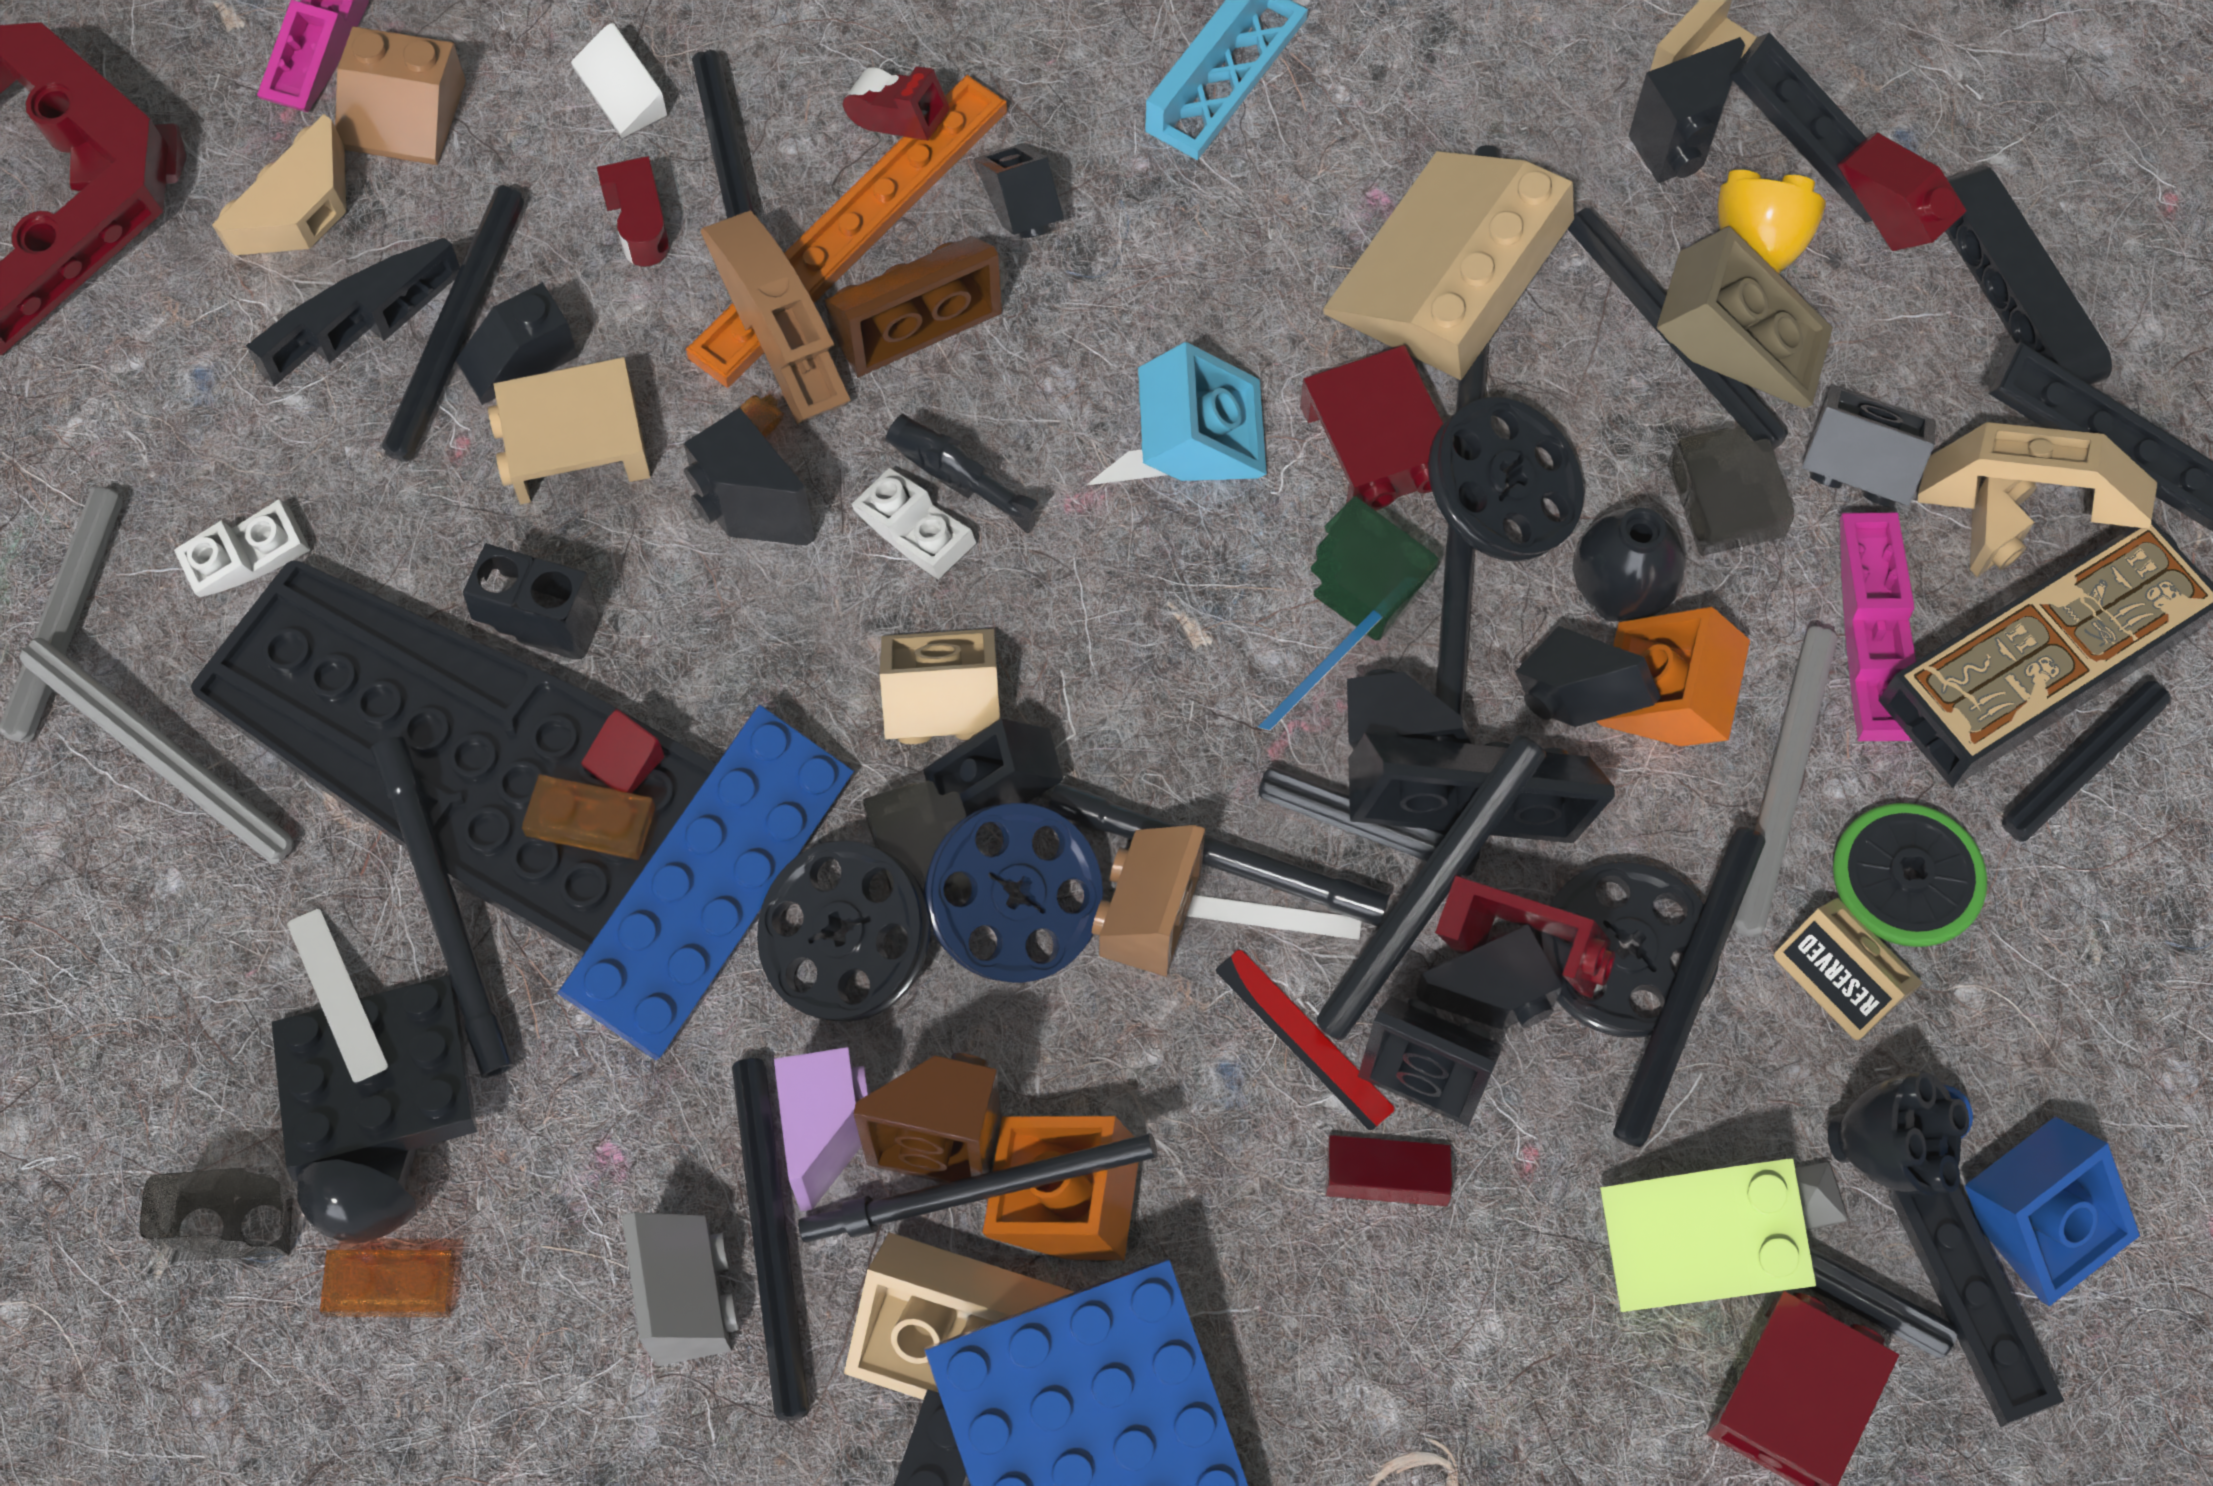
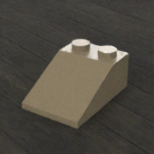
(1744, 319)

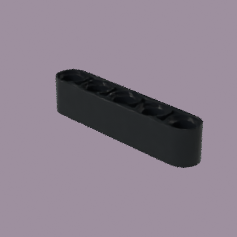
(2022, 278)

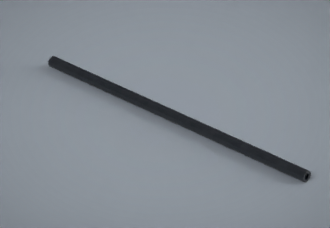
(1459, 554)

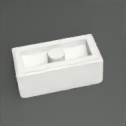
(619, 82)

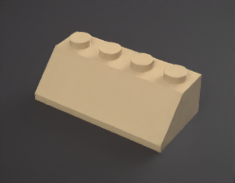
(922, 1298)

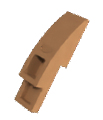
(780, 312)

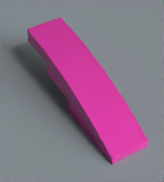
(308, 50)
(1875, 617)

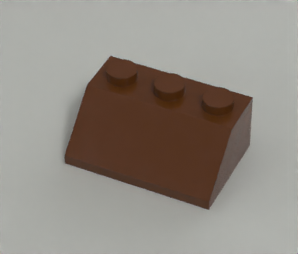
(916, 304)
(934, 1120)

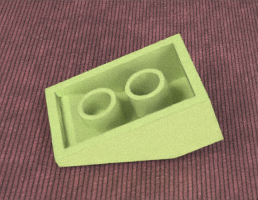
(1707, 1235)

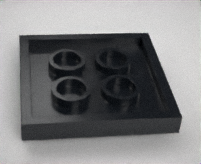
(408, 1106)

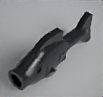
(951, 465)

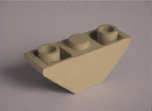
(291, 198)

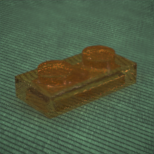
(588, 817)
(387, 1283)

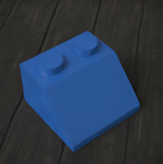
(2054, 1208)

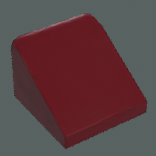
(623, 753)

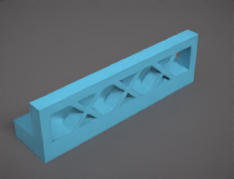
(1203, 63)

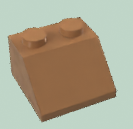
(397, 94)
(1150, 897)

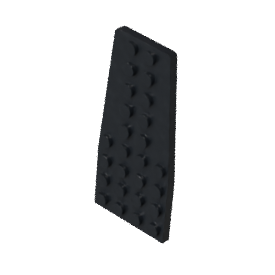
(335, 669)

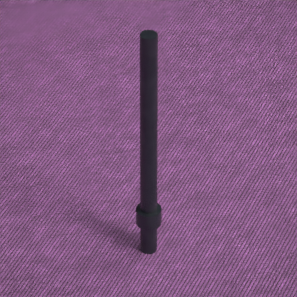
(864, 1215)

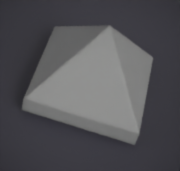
(1819, 1196)

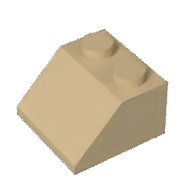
(938, 684)

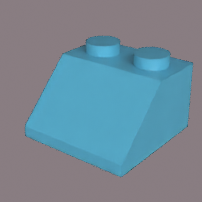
(1200, 417)

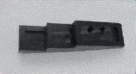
(371, 299)

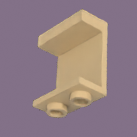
(567, 424)

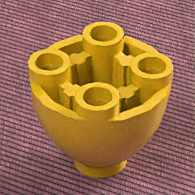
(1771, 214)

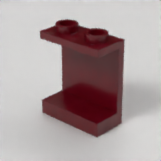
(1376, 424)
(1472, 910)
(1805, 1393)

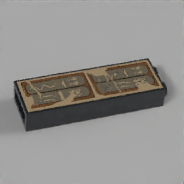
(2049, 651)

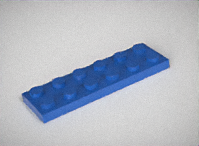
(705, 883)

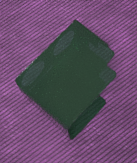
(1370, 567)

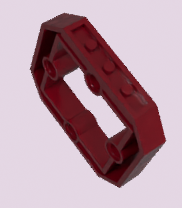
(71, 108)

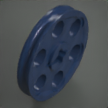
(988, 899)

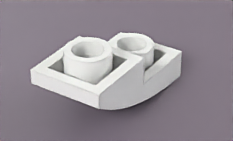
(912, 524)
(235, 555)

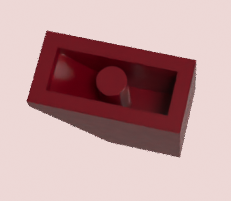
(1901, 192)

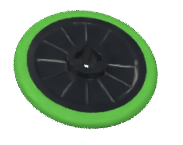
(1918, 911)

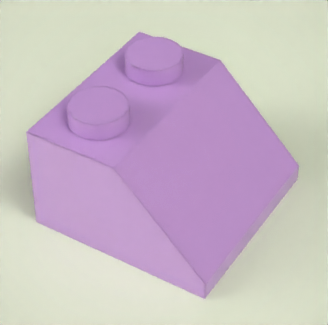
(817, 1118)

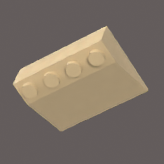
(1455, 257)

